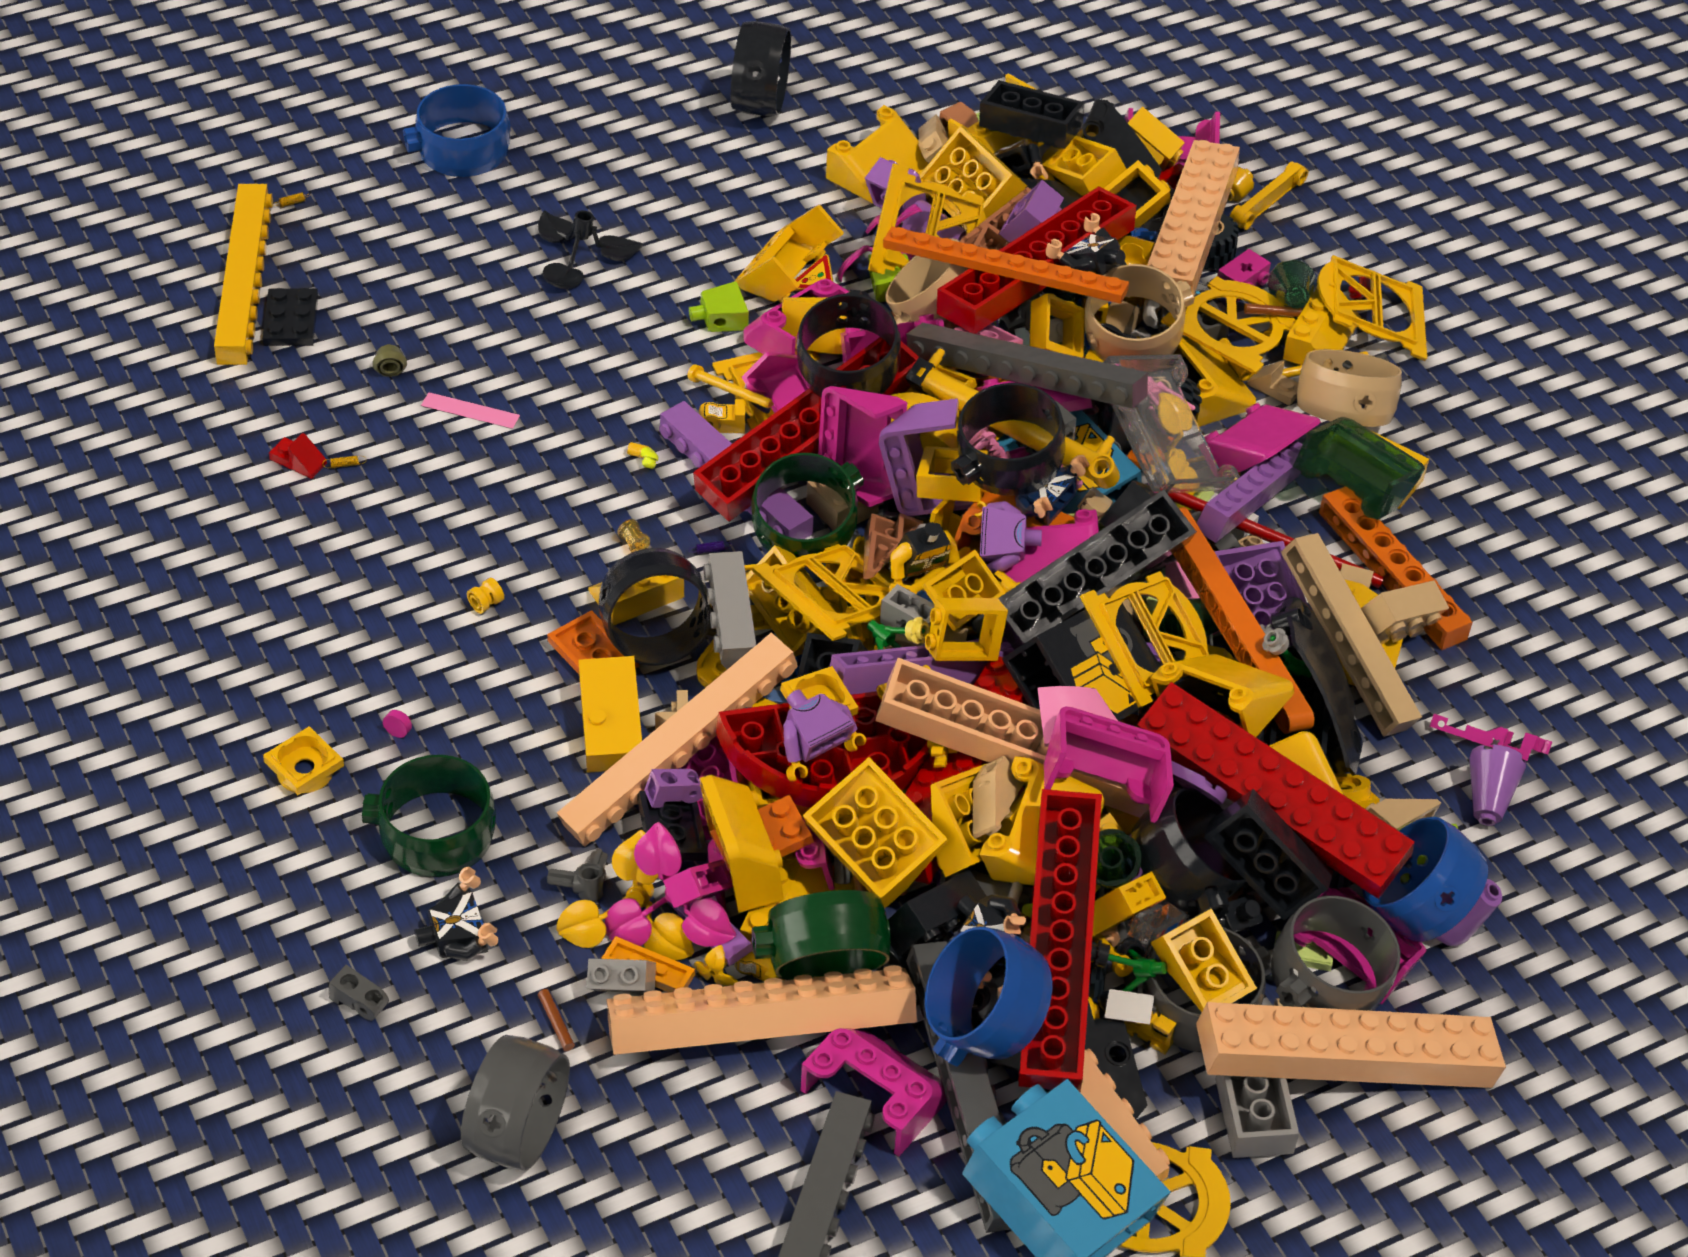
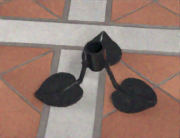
(557, 229)

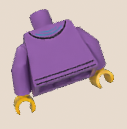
(1004, 535)
(816, 727)

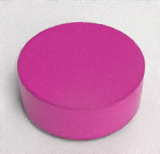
(397, 723)

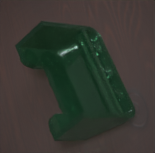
(1360, 462)

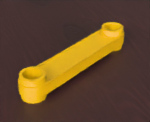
(1293, 175)

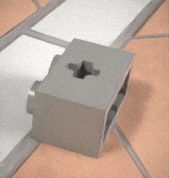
(903, 605)
(621, 975)

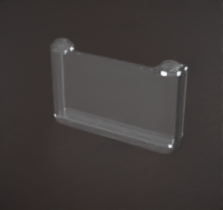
(1165, 430)

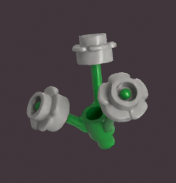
(1277, 643)

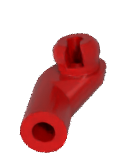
(1354, 294)

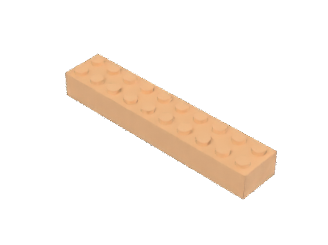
(1195, 211)
(976, 723)
(761, 1010)
(1349, 1045)

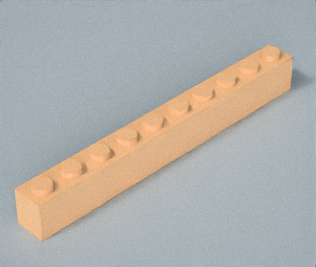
(677, 739)

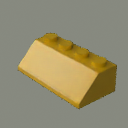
(1316, 331)
(782, 617)

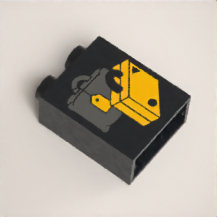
(1078, 657)

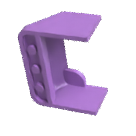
(903, 453)

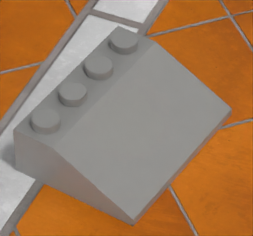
(730, 605)

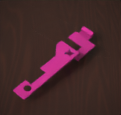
(1486, 737)

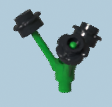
(1142, 967)

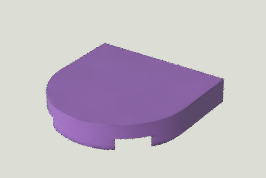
(1191, 779)

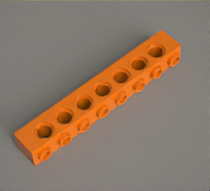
(1389, 558)

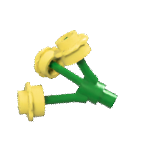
(885, 635)

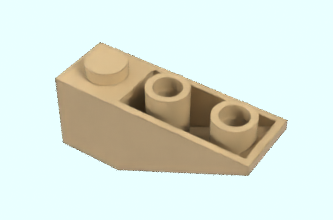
(993, 795)

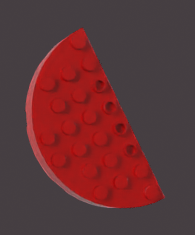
(756, 748)

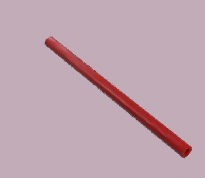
(1260, 531)

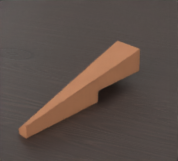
(987, 233)
(881, 538)

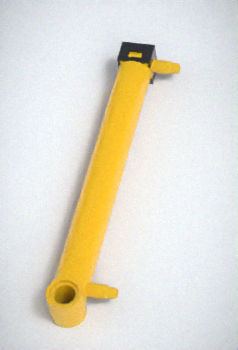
(928, 380)

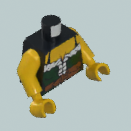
(922, 552)

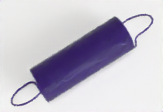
(710, 547)

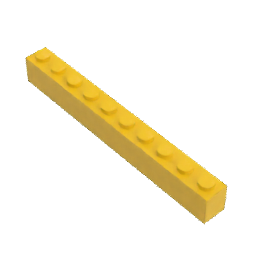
(243, 275)

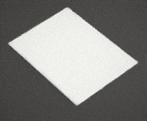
(1129, 1006)

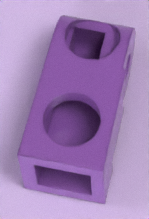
(672, 785)

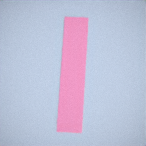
(470, 410)

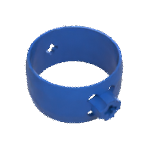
(457, 105)
(1453, 866)
(953, 987)

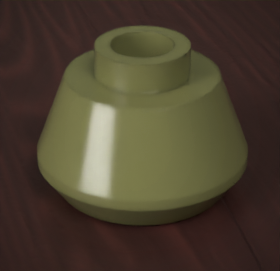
(389, 361)

